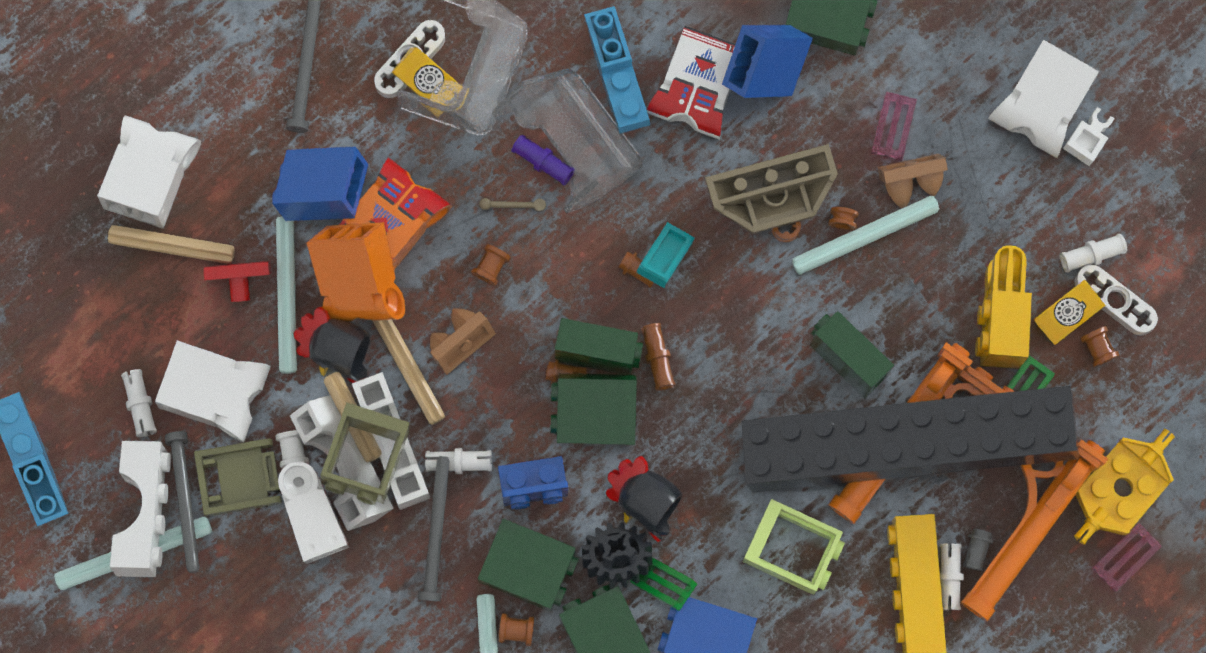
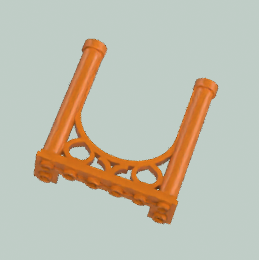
(1038, 516)

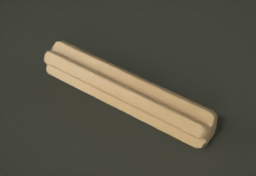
(340, 394)

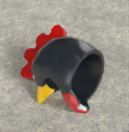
(333, 344)
(644, 496)

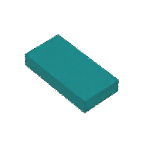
(665, 255)

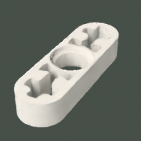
(418, 35)
(1129, 297)

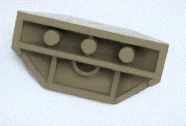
(774, 190)

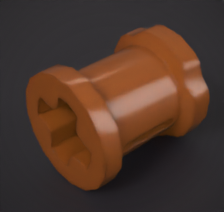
(490, 265)
(1100, 346)
(516, 629)

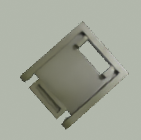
(243, 474)

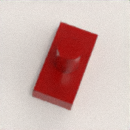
(238, 276)

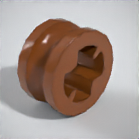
(843, 218)
(786, 236)

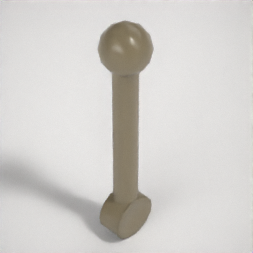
(538, 205)

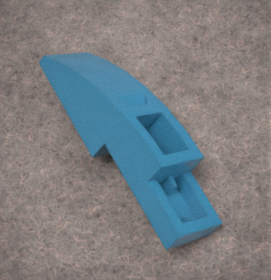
(616, 70)
(30, 461)

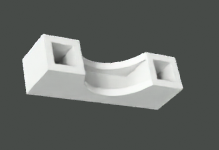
(317, 427)
(407, 481)
(136, 548)

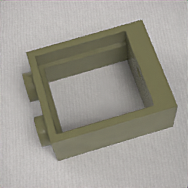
(373, 423)

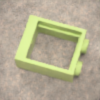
(832, 549)

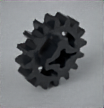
(617, 555)

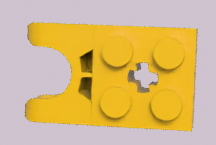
(1005, 311)

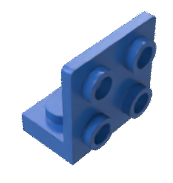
(533, 482)

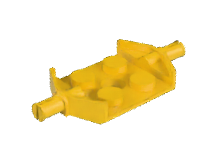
(1145, 471)

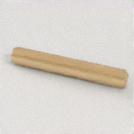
(171, 244)
(410, 370)

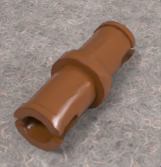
(658, 356)

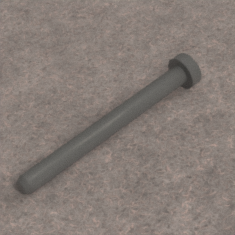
(297, 122)
(177, 441)
(436, 530)

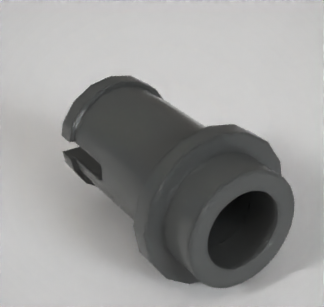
(977, 549)

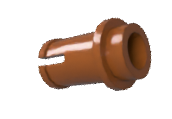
(630, 265)
(554, 368)

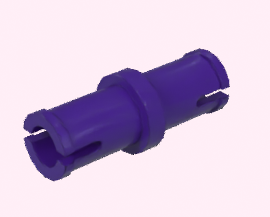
(543, 160)

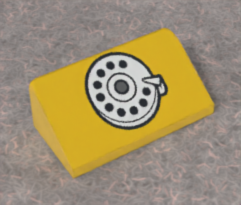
(420, 72)
(1069, 312)

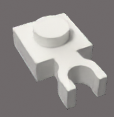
(1087, 139)

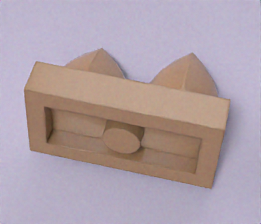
(899, 177)
(470, 334)

